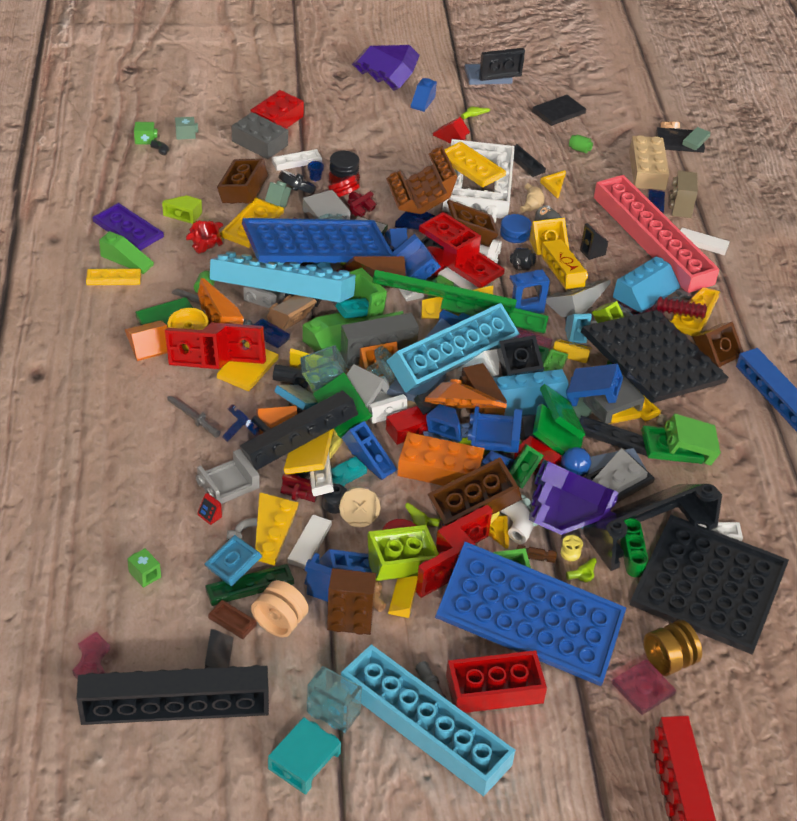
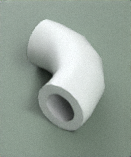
(521, 525)

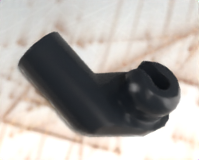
(163, 148)

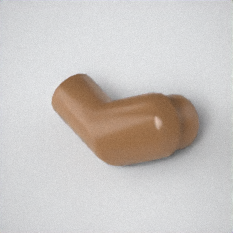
(379, 605)

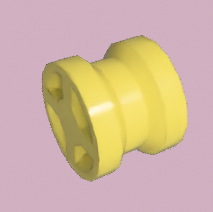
(571, 548)

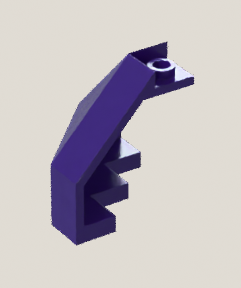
(388, 63)
(568, 500)

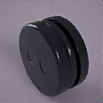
(344, 163)

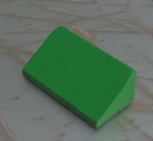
(525, 465)

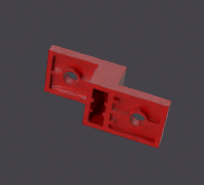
(461, 250)
(215, 345)
(449, 543)

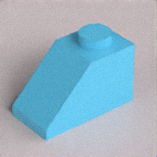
(574, 326)

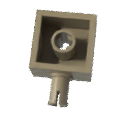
(683, 194)

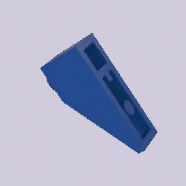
(369, 451)
(345, 560)

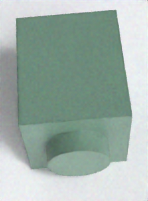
(185, 128)
(278, 193)

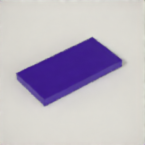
(129, 225)

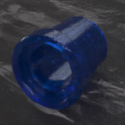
(315, 170)

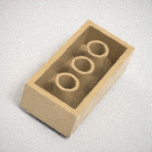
(649, 162)

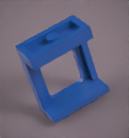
(529, 279)

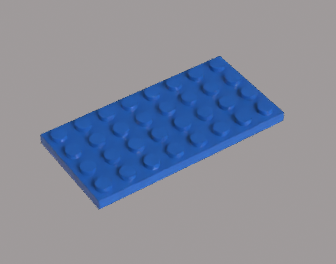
(314, 239)
(531, 613)

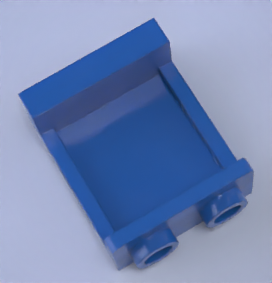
(418, 259)
(595, 381)
(495, 431)
(319, 578)

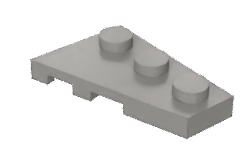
(620, 472)

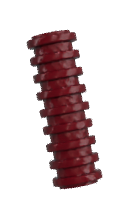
(681, 307)

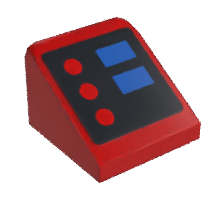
(210, 509)

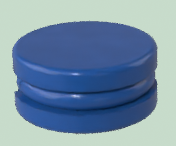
(515, 228)

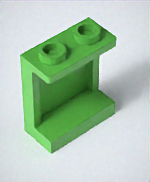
(372, 292)
(693, 436)

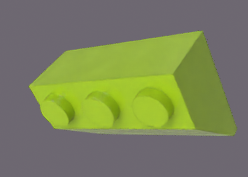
(399, 551)

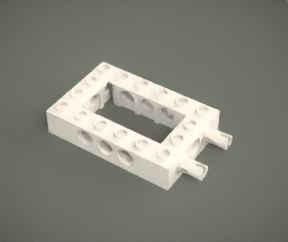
(495, 202)

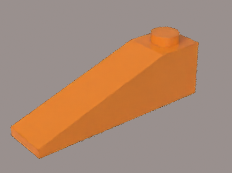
(217, 306)
(461, 396)

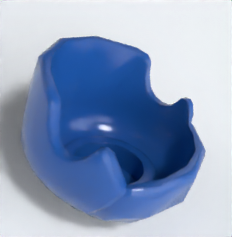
(576, 461)

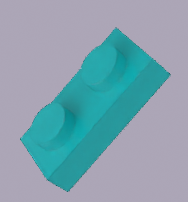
(353, 308)
(348, 471)

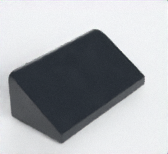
(219, 650)

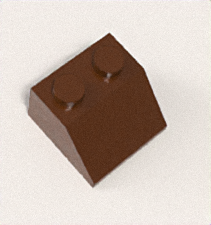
(719, 343)

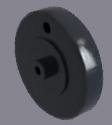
(297, 182)

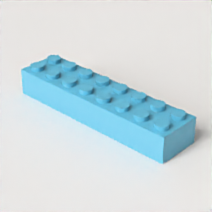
(283, 277)
(451, 347)
(430, 720)

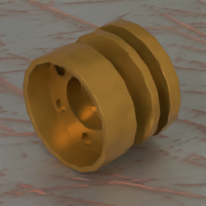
(673, 647)

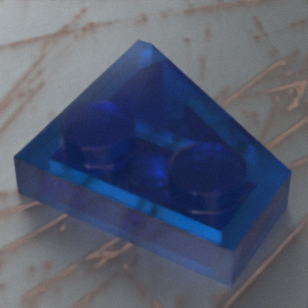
(412, 220)

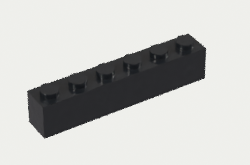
(299, 430)

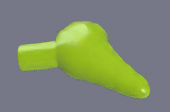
(474, 111)
(420, 518)
(584, 572)

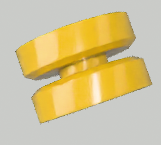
(188, 319)

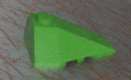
(326, 330)

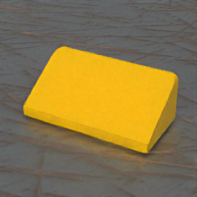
(575, 351)
(403, 597)

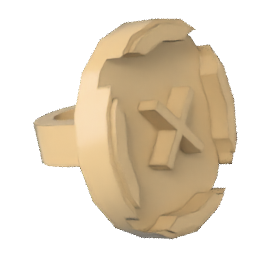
(359, 506)

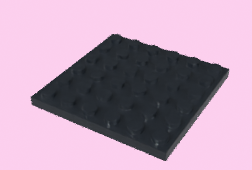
(654, 355)
(710, 583)

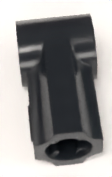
(290, 375)

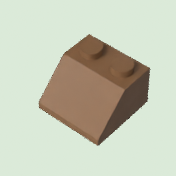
(290, 311)

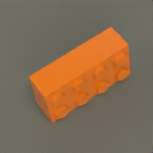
(437, 459)

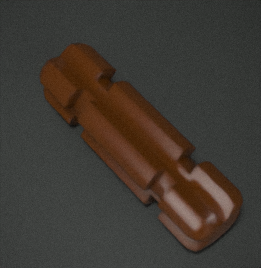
(539, 554)

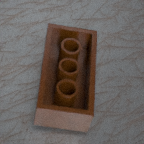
(486, 485)

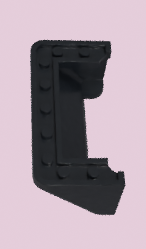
(696, 501)

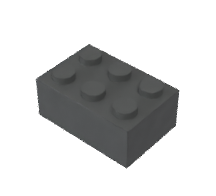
(259, 135)

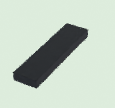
(613, 435)

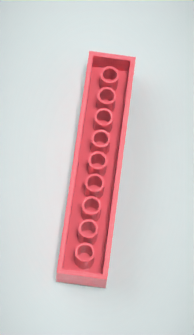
(656, 232)

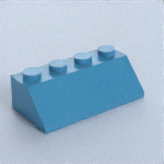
(646, 284)
(524, 390)

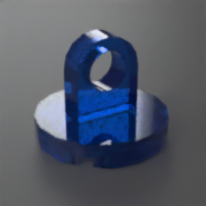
(242, 421)

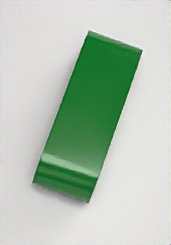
(634, 549)

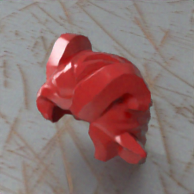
(205, 235)

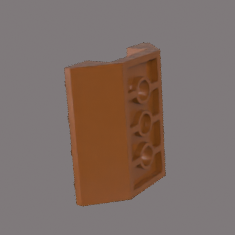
(425, 188)

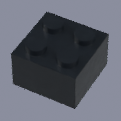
(519, 356)

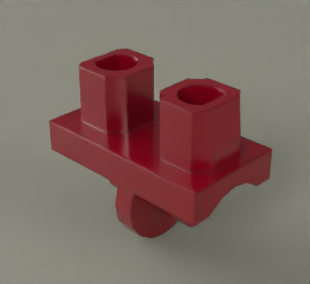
(358, 202)
(297, 487)

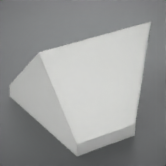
(490, 360)

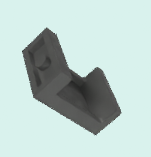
(627, 398)

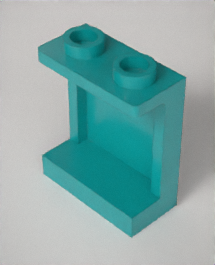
(303, 754)

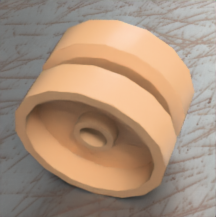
(279, 608)

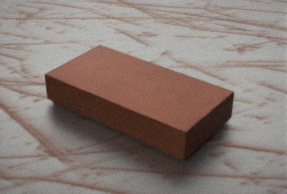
(232, 619)

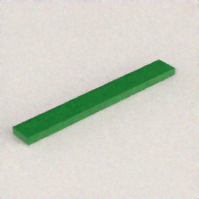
(442, 290)

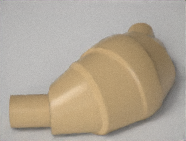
(534, 198)

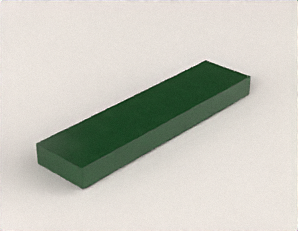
(248, 584)

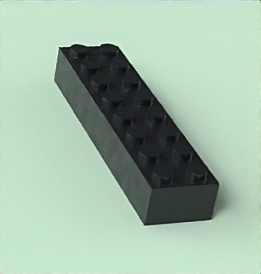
(173, 695)

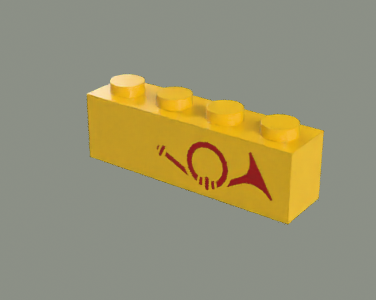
(564, 264)

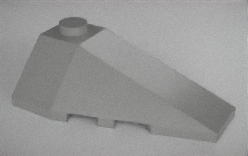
(577, 299)

